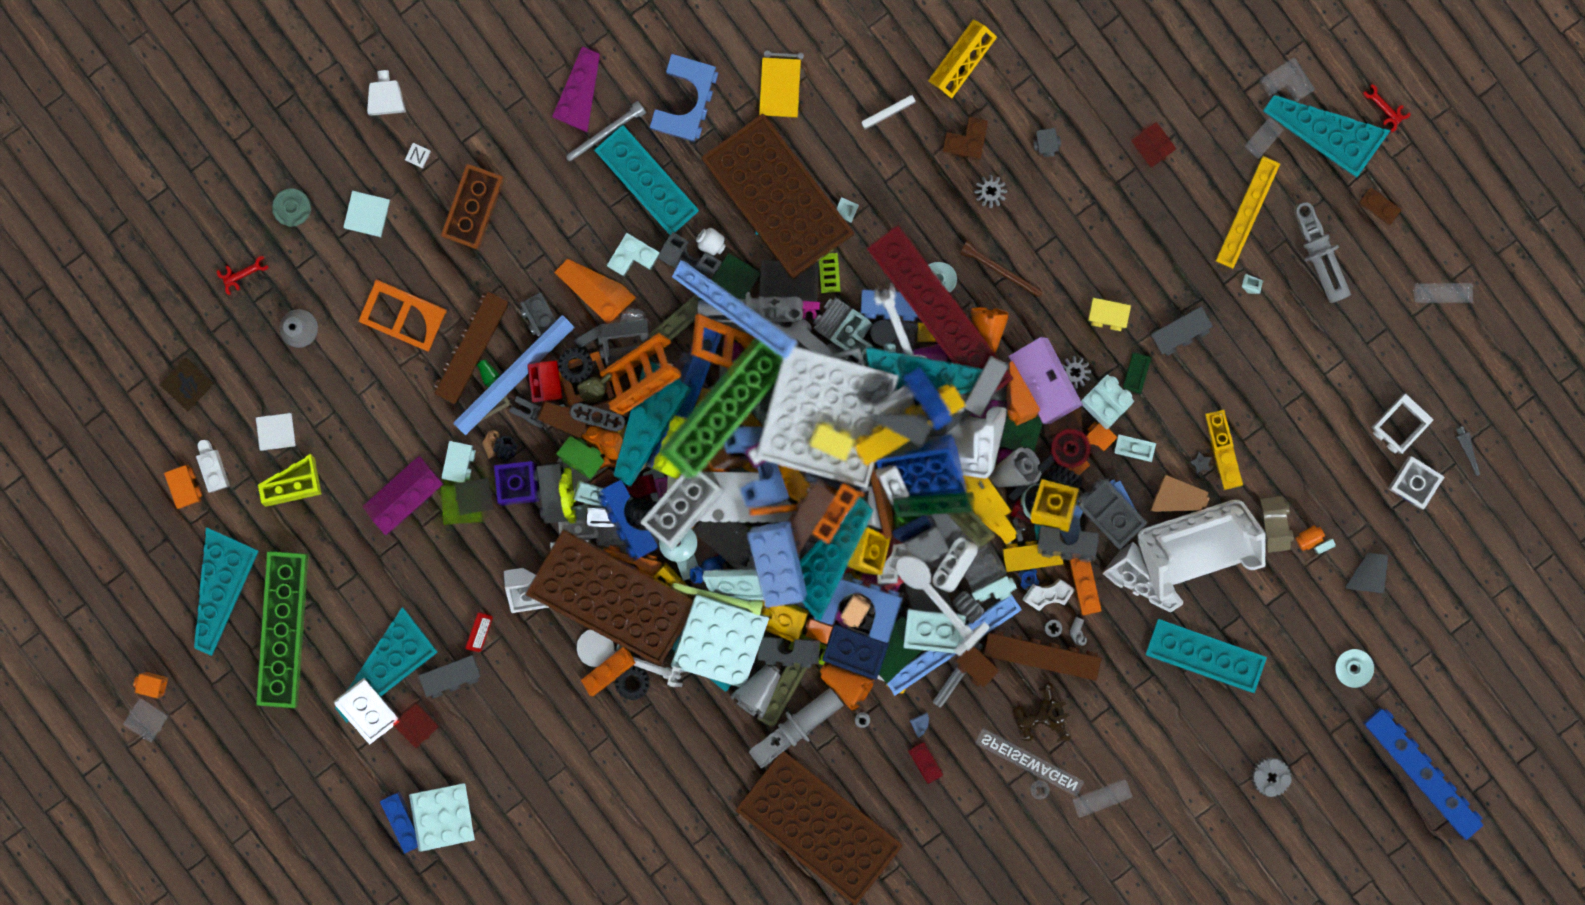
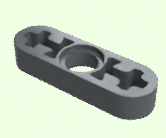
(600, 424)

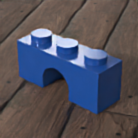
(928, 397)
(397, 814)

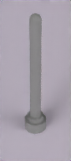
(635, 111)

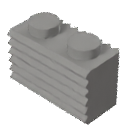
(833, 317)

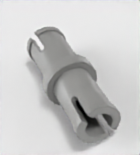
(862, 724)

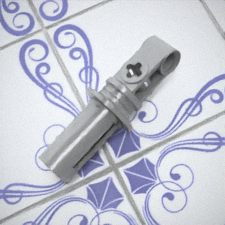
(1317, 246)
(786, 309)
(796, 727)

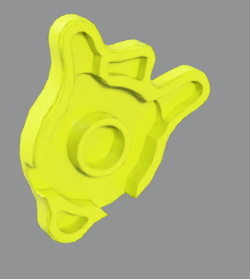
(567, 492)

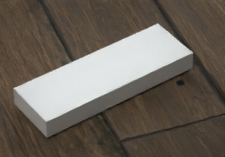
(893, 109)

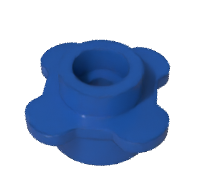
(1030, 573)

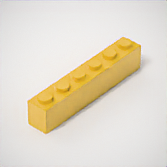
(883, 440)

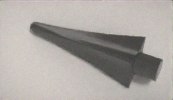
(1465, 442)

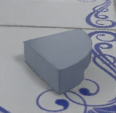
(920, 724)

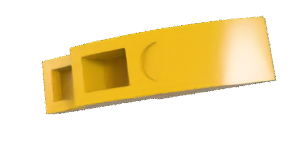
(1223, 449)

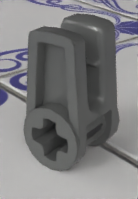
(531, 417)

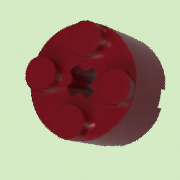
(1059, 447)

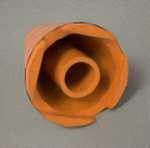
(990, 324)
(846, 684)

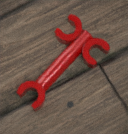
(1395, 117)
(229, 279)

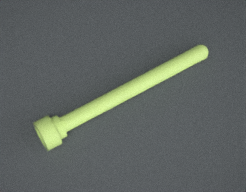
(753, 606)

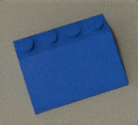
(929, 467)

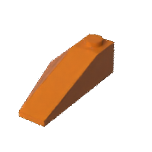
(599, 292)

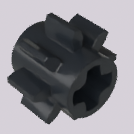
(505, 447)

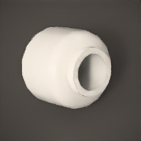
(711, 241)

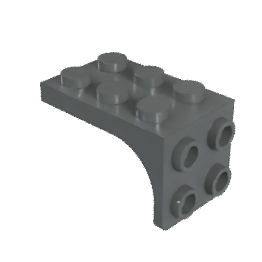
(1111, 513)

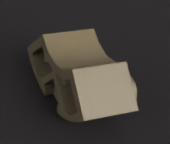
(1276, 529)

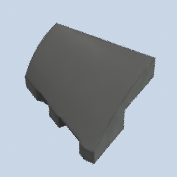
(1370, 574)

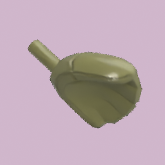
(593, 389)

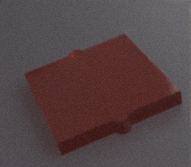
(1153, 144)
(415, 725)

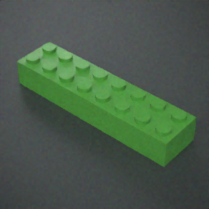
(723, 409)
(282, 629)

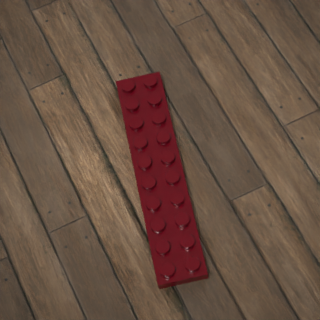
(932, 301)

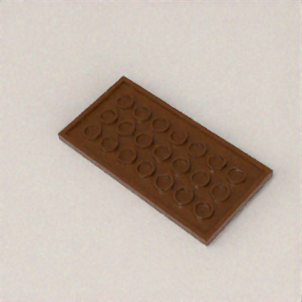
(777, 196)
(611, 597)
(819, 827)

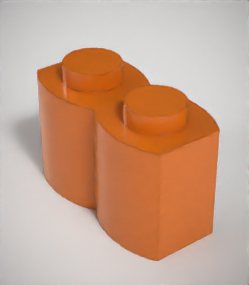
(606, 442)

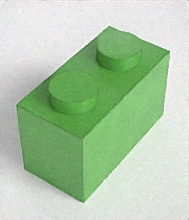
(580, 457)

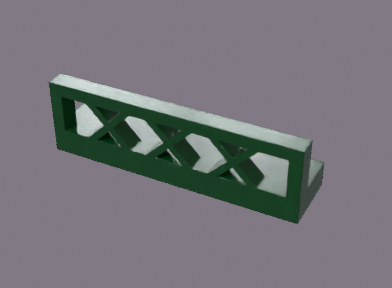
(934, 504)

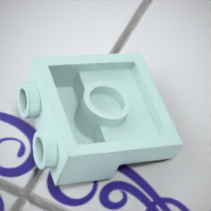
(1107, 401)
(999, 588)

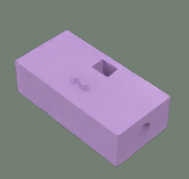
(1046, 380)

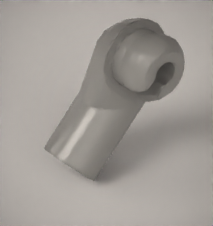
(1076, 633)

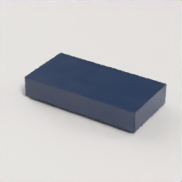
(913, 528)

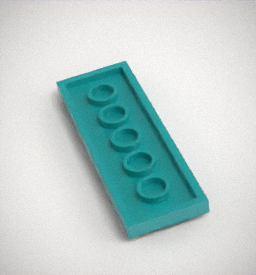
(646, 180)
(1205, 656)

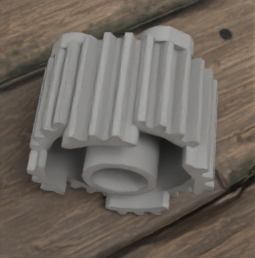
(927, 545)
(1281, 779)

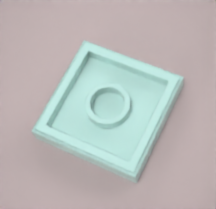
(366, 214)

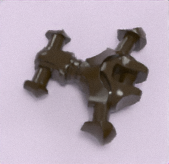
(1050, 714)

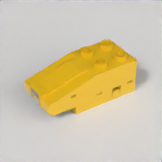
(990, 507)

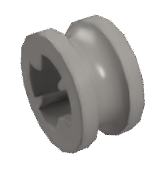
(1058, 624)

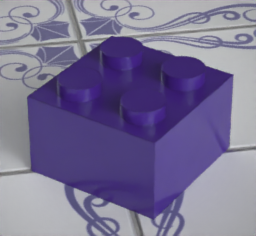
(516, 483)

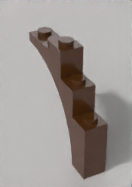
(560, 418)

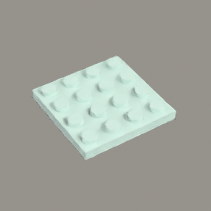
(719, 641)

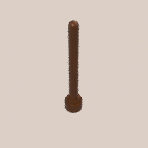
(969, 250)

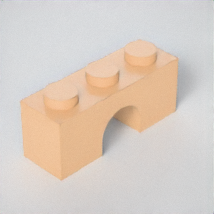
(855, 609)

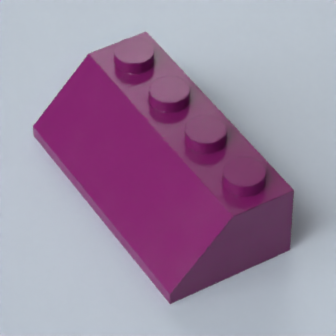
(403, 495)

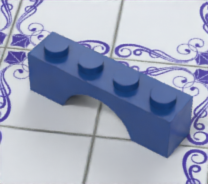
(638, 542)

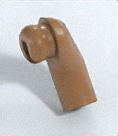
(488, 443)

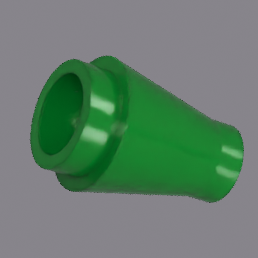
(488, 373)

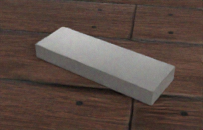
(985, 386)

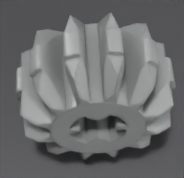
(990, 198)
(1074, 379)
(968, 606)

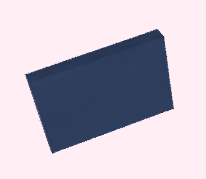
(855, 651)

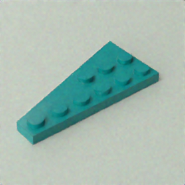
(936, 371)
(647, 425)

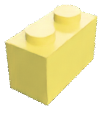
(1108, 313)
(830, 441)

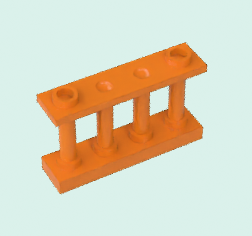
(647, 387)

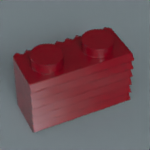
(925, 762)

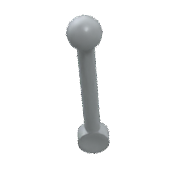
(767, 54)

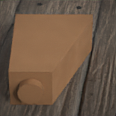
(1178, 496)

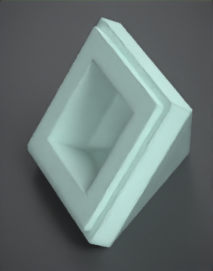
(1252, 284)

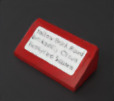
(479, 632)

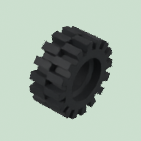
(575, 353)
(1064, 476)
(637, 510)
(633, 694)

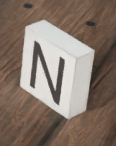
(418, 155)

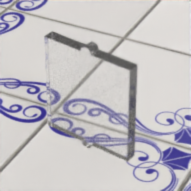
(145, 720)

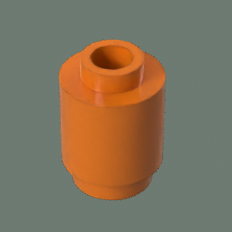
(1310, 538)

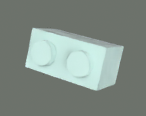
(458, 461)

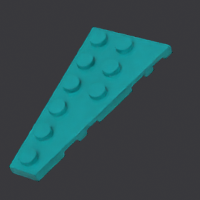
(1335, 136)
(826, 562)
(222, 580)
(395, 655)

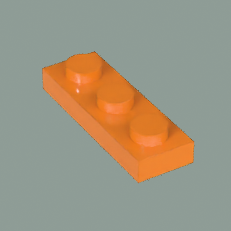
(608, 671)

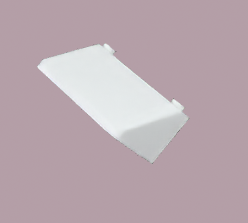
(978, 442)
(1201, 545)

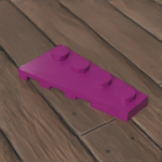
(577, 97)

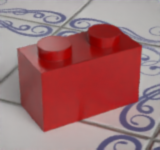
(544, 381)

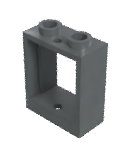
(620, 330)

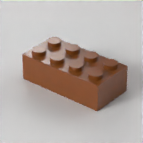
(472, 207)

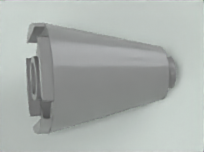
(305, 329)
(1016, 469)
(757, 691)

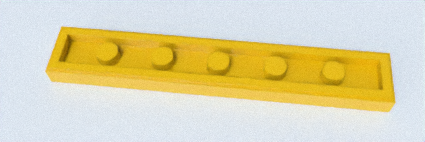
(1247, 212)

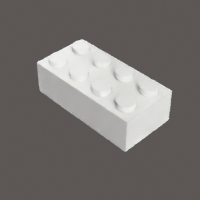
(681, 508)

